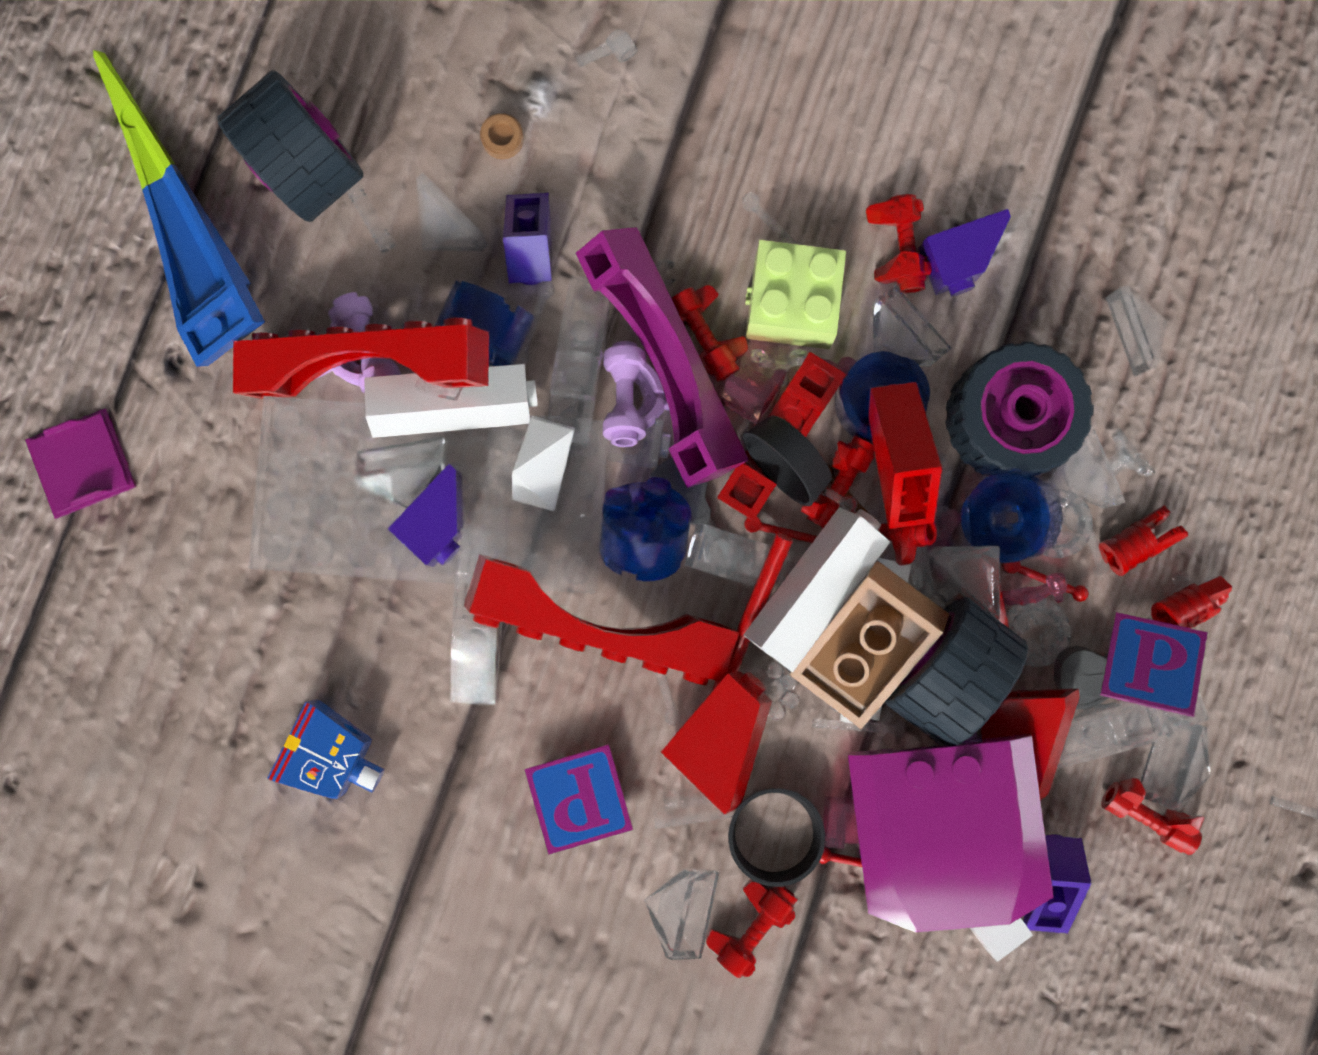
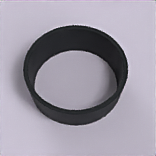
(788, 459)
(791, 875)

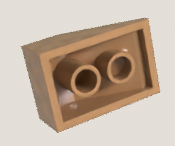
(871, 645)

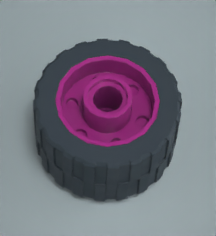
(290, 146)
(1044, 390)
(961, 675)

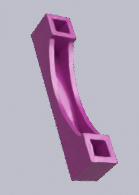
(702, 432)

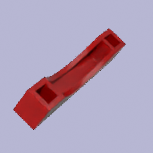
(284, 366)
(513, 596)

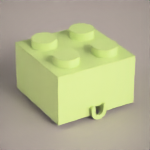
(795, 294)

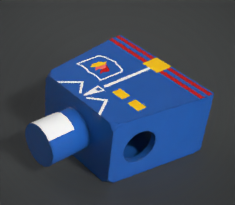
(325, 754)

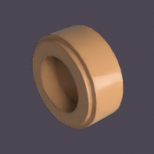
(501, 136)

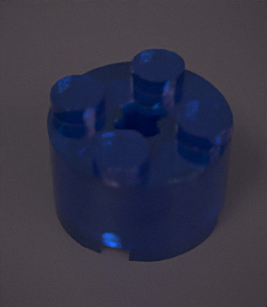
(491, 314)
(869, 372)
(1001, 494)
(645, 529)

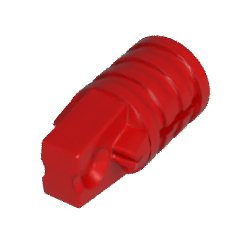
(1193, 603)

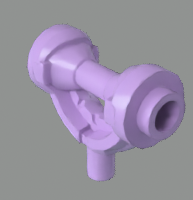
(355, 313)
(625, 423)

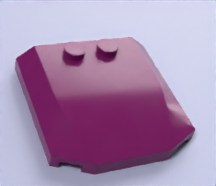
(951, 833)

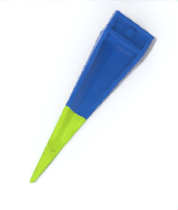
(201, 273)

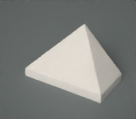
(541, 463)

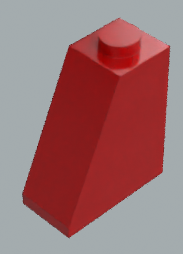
(904, 455)
(1044, 716)
(722, 740)

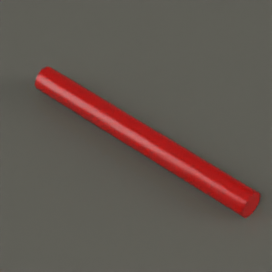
(759, 597)

